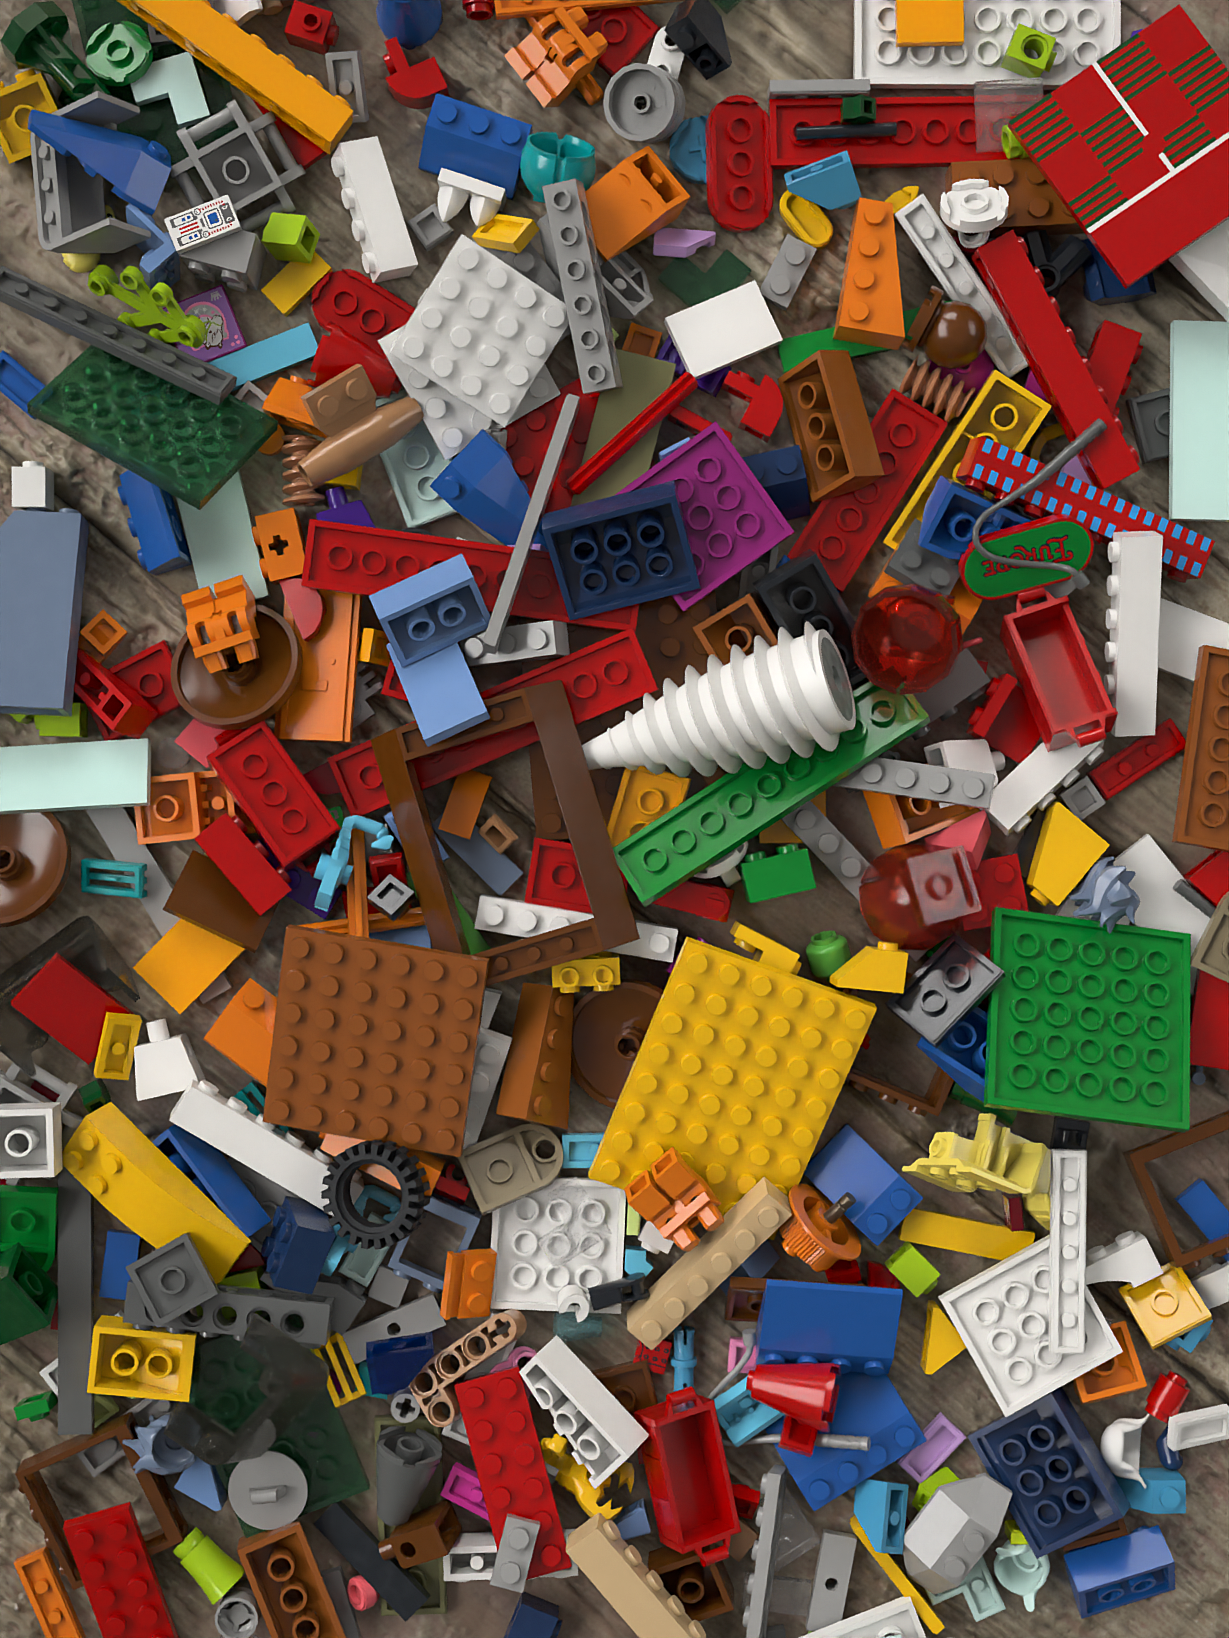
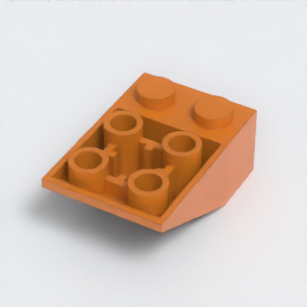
(633, 202)

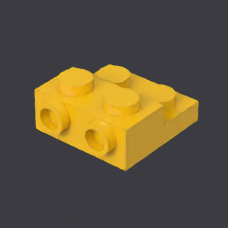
(16, 103)
(768, 951)
(595, 970)

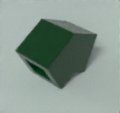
(858, 110)
(94, 1095)

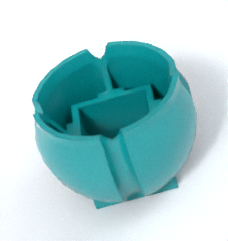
(556, 160)

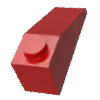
(111, 698)

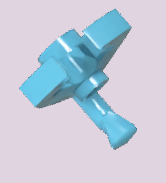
(334, 868)
(341, 1245)

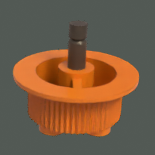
(819, 1229)

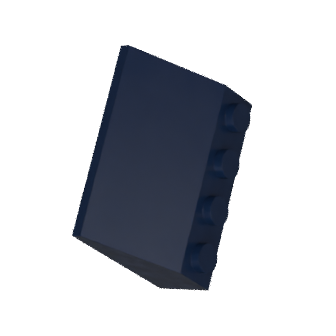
(621, 550)
(1053, 1472)

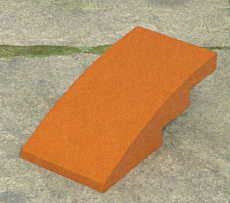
(184, 807)

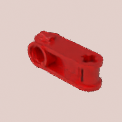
(700, 899)

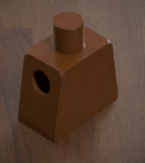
(424, 1536)

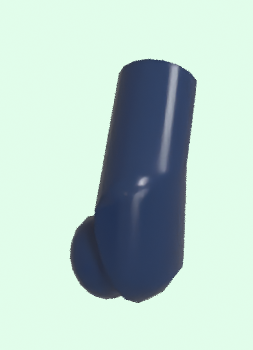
(1167, 1457)

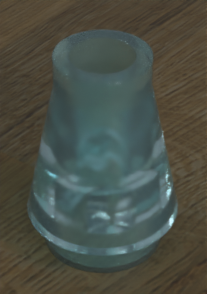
(568, 1329)

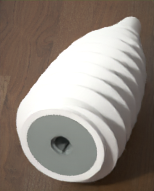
(738, 711)

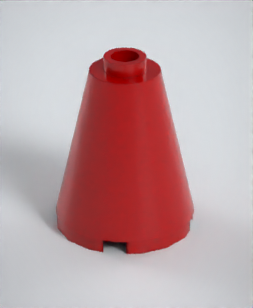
(345, 350)
(798, 1390)

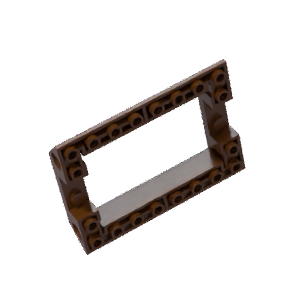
(612, 913)

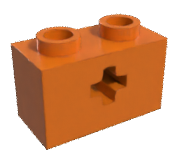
(283, 526)

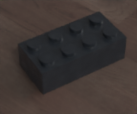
(804, 593)

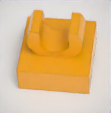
(373, 647)

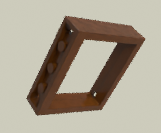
(934, 1097)
(1159, 1147)
(46, 1512)

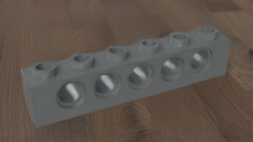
(314, 1310)

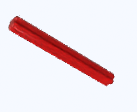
(632, 433)

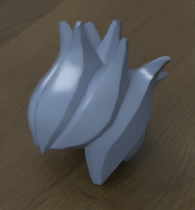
(1106, 894)
(157, 1450)

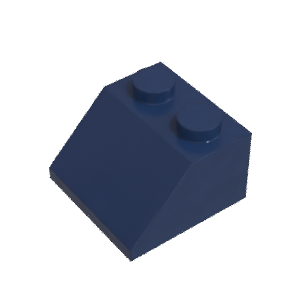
(784, 480)

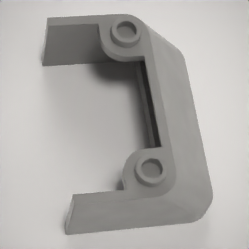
(71, 200)

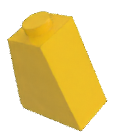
(1062, 855)

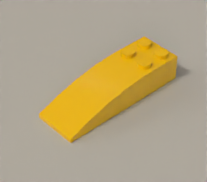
(998, 412)
(148, 1189)

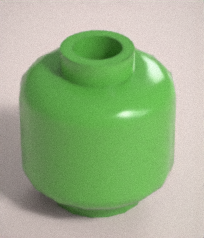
(827, 953)

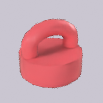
(361, 1593)

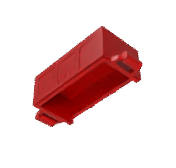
(1056, 672)
(273, 795)
(689, 1475)

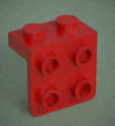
(1005, 719)

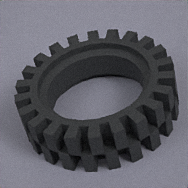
(341, 1204)

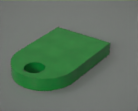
(31, 1219)

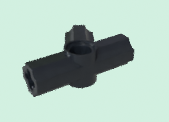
(1057, 265)

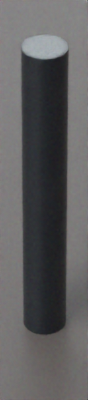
(846, 131)

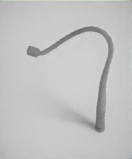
(822, 1440)

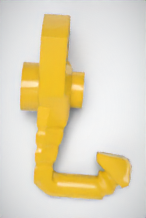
(575, 1477)

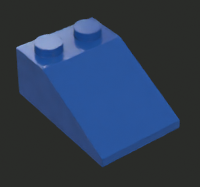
(963, 1053)
(855, 1167)

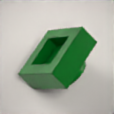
(36, 1406)

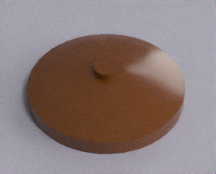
(243, 691)
(32, 865)
(609, 1035)

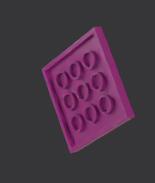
(723, 508)

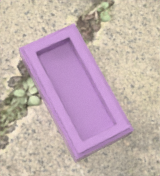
(941, 1441)

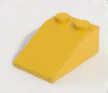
(140, 1361)

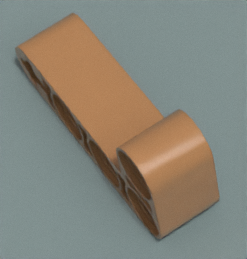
(469, 1358)

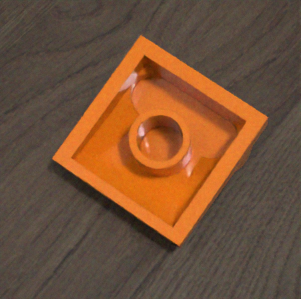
(1114, 1377)

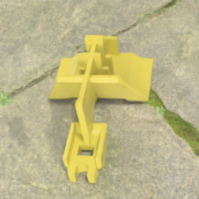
(990, 1163)

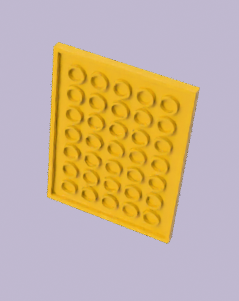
(733, 1075)

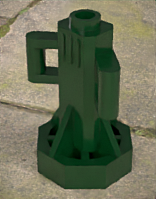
(42, 41)

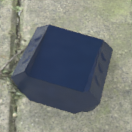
(1105, 288)

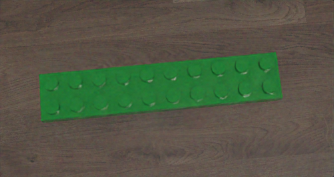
(755, 799)

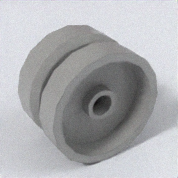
(626, 96)

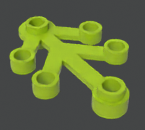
(183, 328)

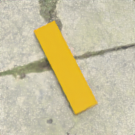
(963, 1234)
(901, 1581)

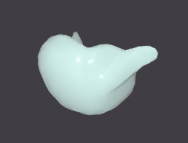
(1021, 1571)

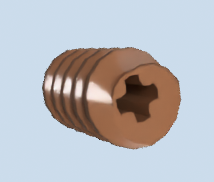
(935, 390)
(301, 493)

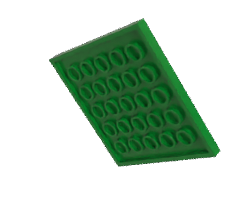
(1089, 1021)

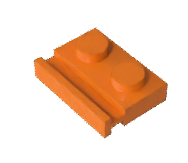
(468, 1283)

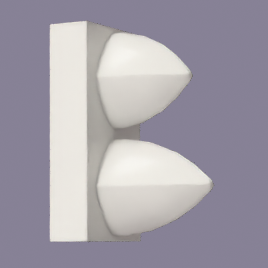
(457, 188)

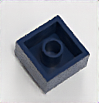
(297, 1245)

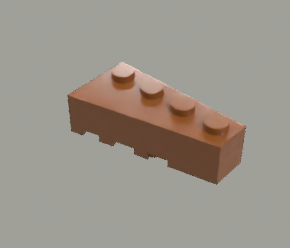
(539, 1058)

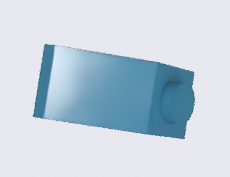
(826, 182)
(1163, 1493)
(882, 1513)

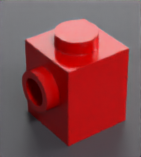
(311, 28)

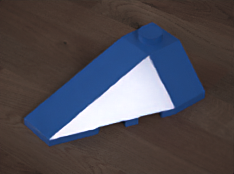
(126, 160)
(487, 489)
(953, 513)

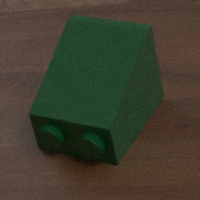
(25, 1295)

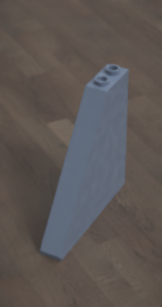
(40, 609)

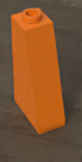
(432, 1164)

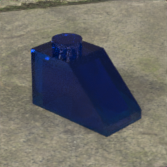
(397, 1361)

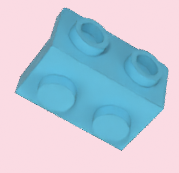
(742, 1415)

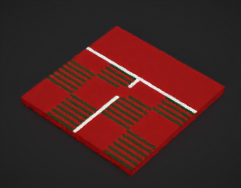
(1139, 145)

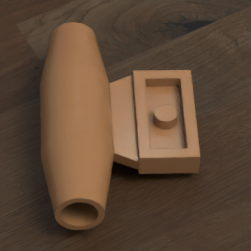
(354, 426)

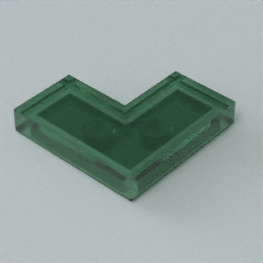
(695, 286)

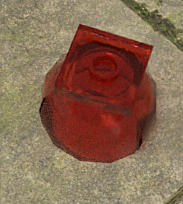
(907, 637)
(917, 895)

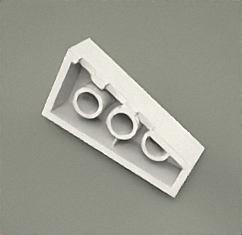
(583, 1410)

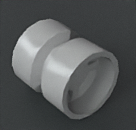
(238, 1612)

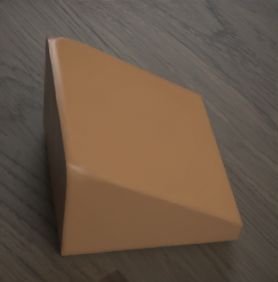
(497, 834)

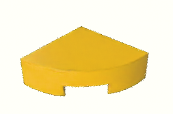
(902, 197)

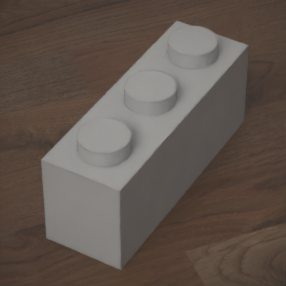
(519, 645)

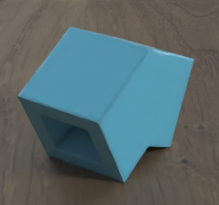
(636, 1260)

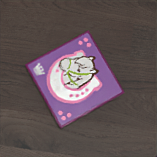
(222, 326)

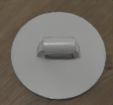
(268, 1490)

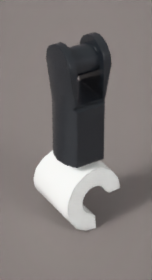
(601, 1295)

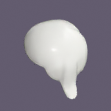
(1122, 1447)

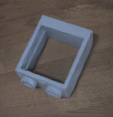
(449, 1210)

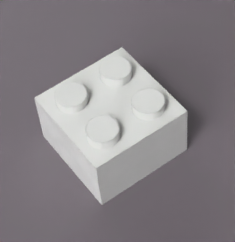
(30, 1140)

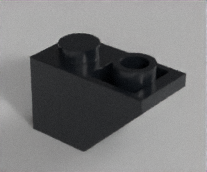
(700, 36)

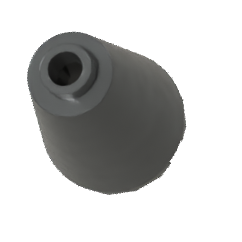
(403, 1471)

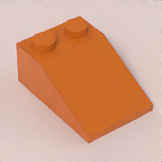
(907, 819)

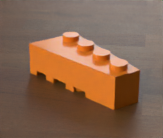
(870, 288)

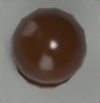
(949, 332)

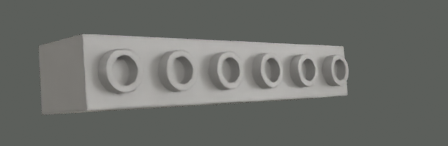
(582, 286)

